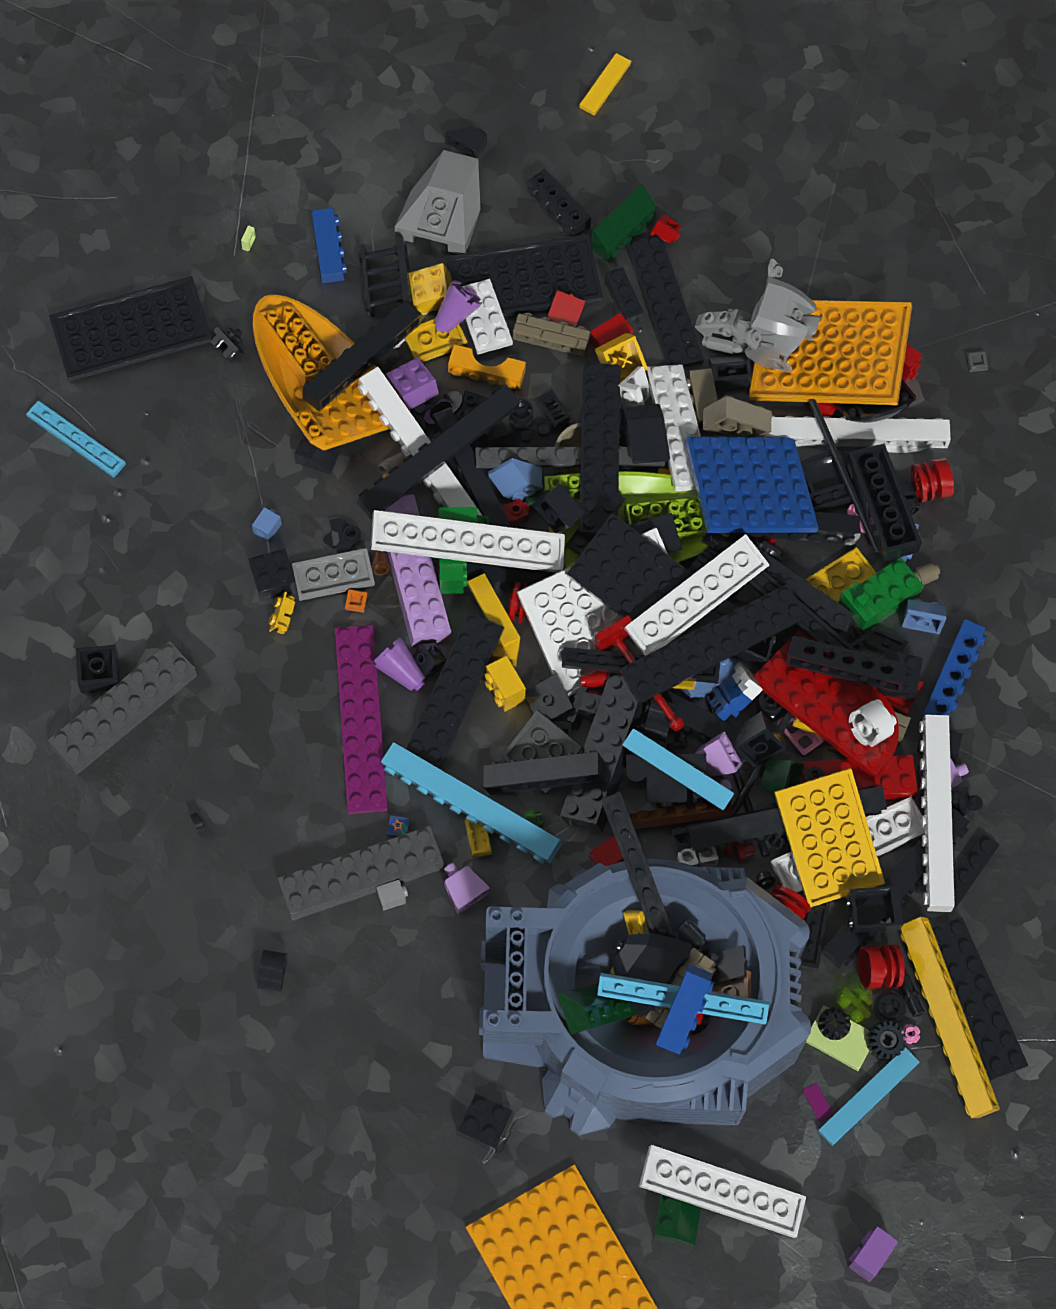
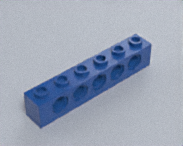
(968, 632)

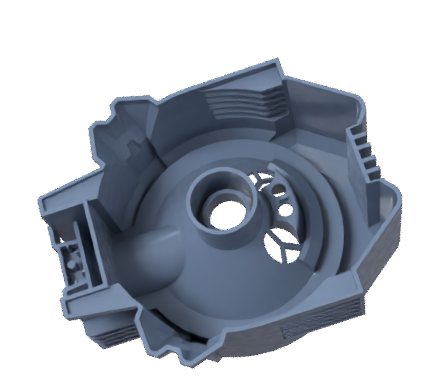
(618, 1066)

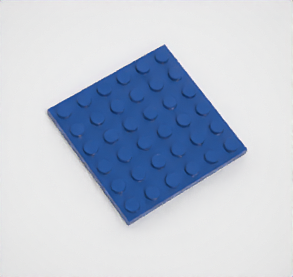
(751, 485)

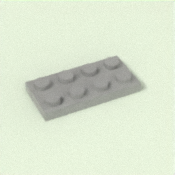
(333, 574)

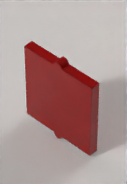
(566, 309)

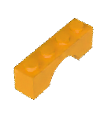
(508, 373)

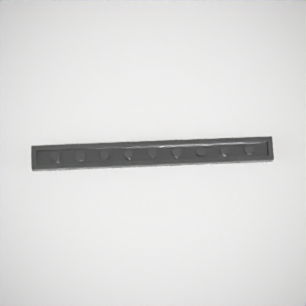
(546, 457)

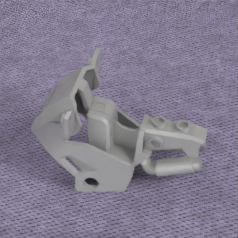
(773, 329)

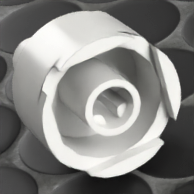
(872, 723)

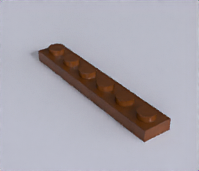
(678, 814)

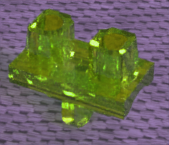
(849, 997)

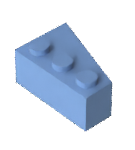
(703, 688)

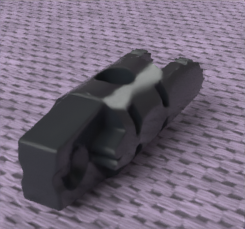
(716, 542)

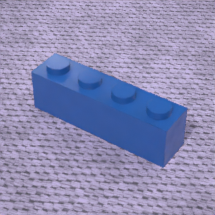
(328, 245)
(684, 1009)

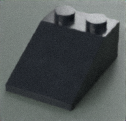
(645, 433)

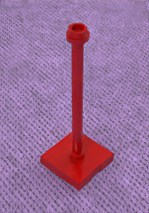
(615, 636)

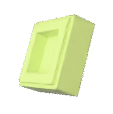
(248, 238)

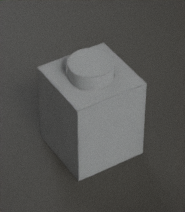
(391, 895)

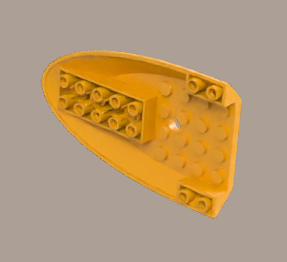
(293, 349)

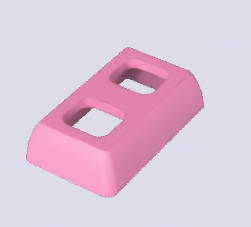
(816, 741)

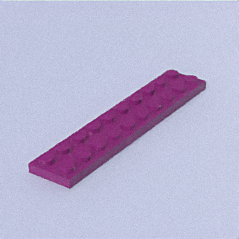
(360, 720)

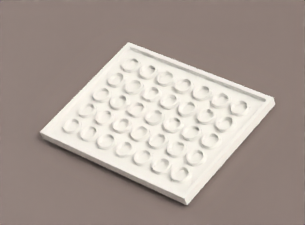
(570, 617)

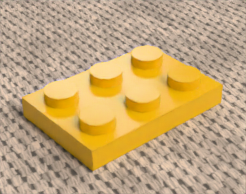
(429, 343)

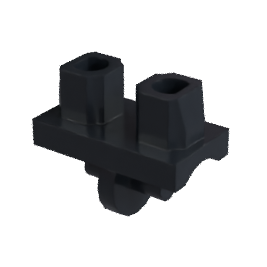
(221, 338)
(963, 802)

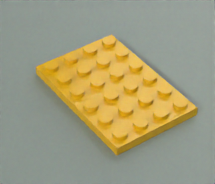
(829, 837)

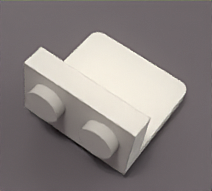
(635, 388)

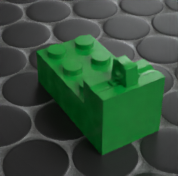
(454, 572)
(881, 594)

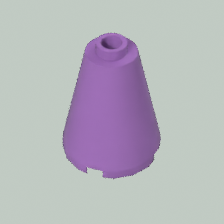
(456, 307)
(400, 665)

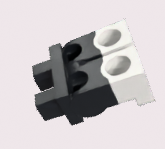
(688, 856)

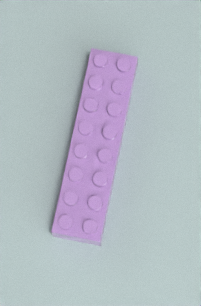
(418, 589)

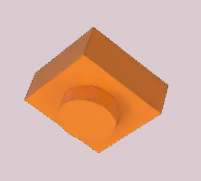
(356, 601)

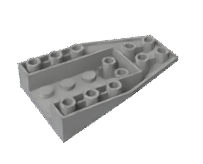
(444, 203)

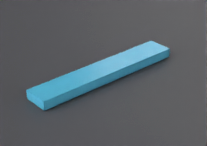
(76, 439)
(678, 769)
(868, 1097)

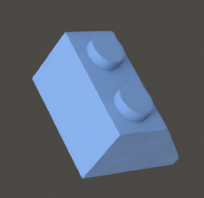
(517, 479)
(924, 616)

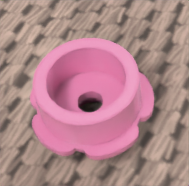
(915, 1033)

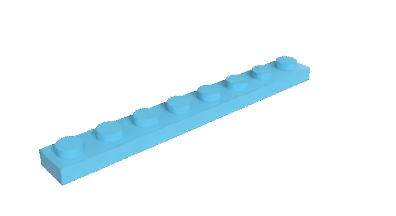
(664, 994)

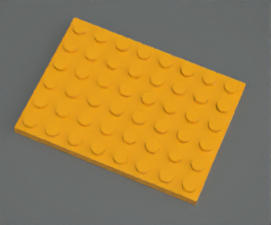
(850, 361)
(558, 1251)

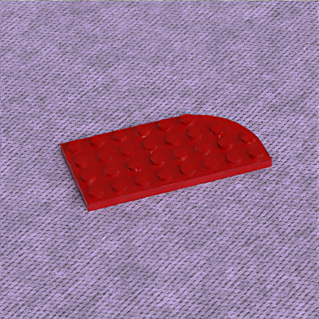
(825, 707)

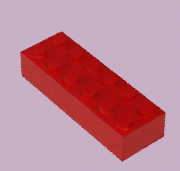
(896, 777)

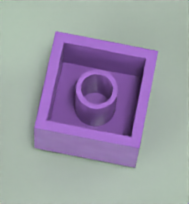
(413, 383)
(873, 1254)

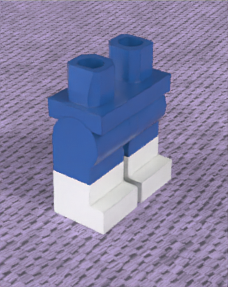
(735, 693)

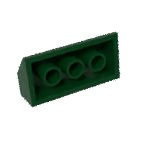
(623, 223)
(588, 1011)
(677, 1220)

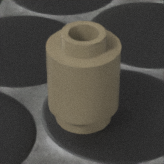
(927, 572)

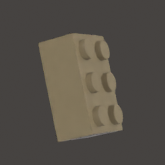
(736, 418)

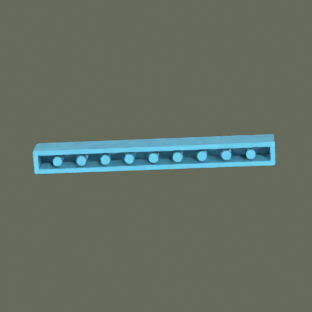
(471, 803)

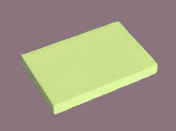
(848, 1050)

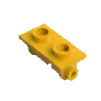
(283, 606)

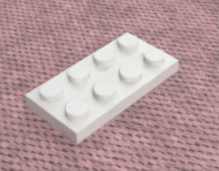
(487, 323)

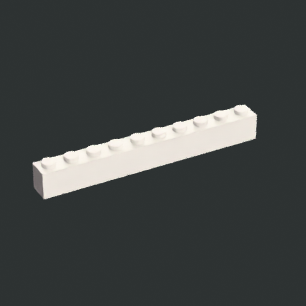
(846, 433)
(410, 436)
(937, 813)

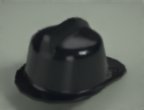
(451, 399)

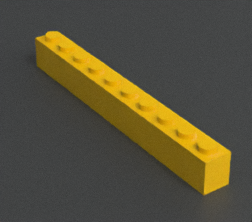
(949, 1018)

